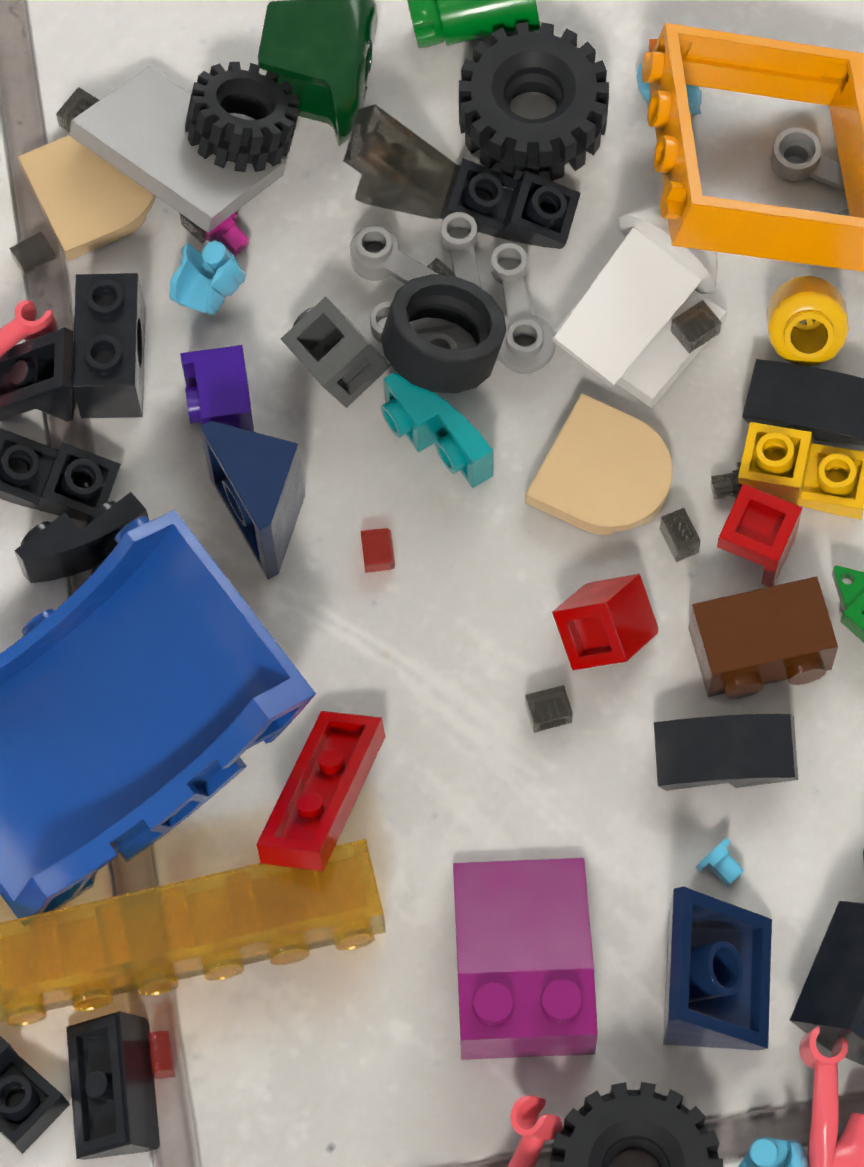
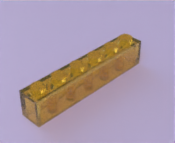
(185, 932)

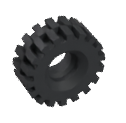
(540, 65)
(635, 1122)

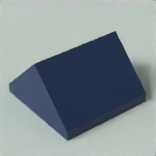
(259, 485)
(716, 974)

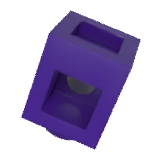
(217, 387)

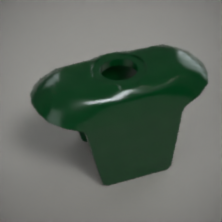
(323, 55)

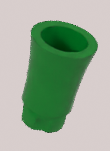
(468, 19)

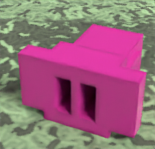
(229, 235)

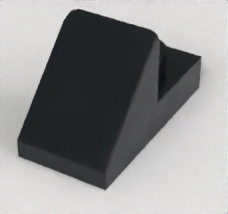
(38, 376)

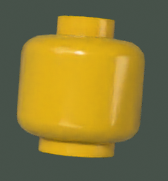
(807, 321)

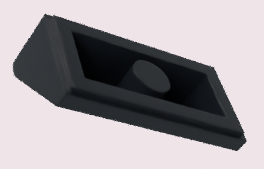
(112, 1086)

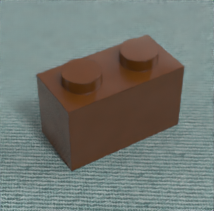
(763, 638)

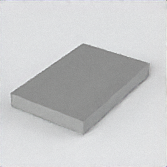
(145, 138)

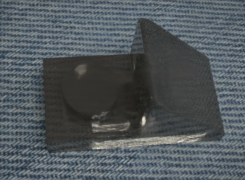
(397, 166)

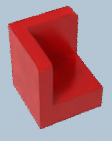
(761, 530)
(605, 622)

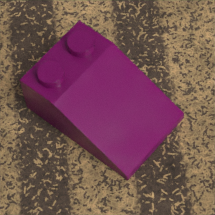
(524, 959)

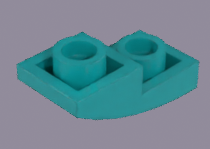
(431, 420)

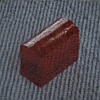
(377, 550)
(161, 1054)

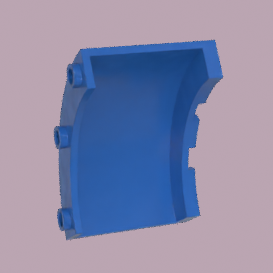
(129, 711)

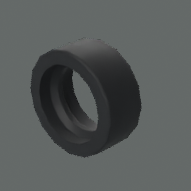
(456, 302)

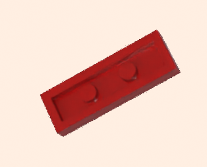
(321, 791)

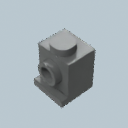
(335, 352)

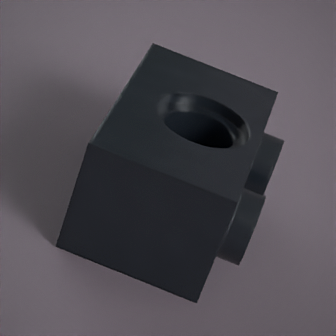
(108, 345)

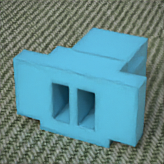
(721, 864)

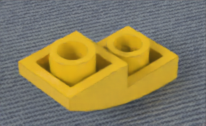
(803, 472)

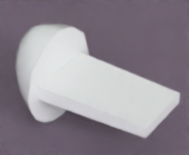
(634, 295)

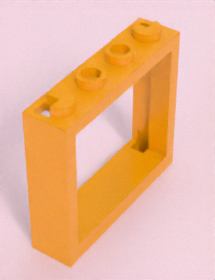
(765, 69)

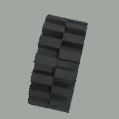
(236, 138)

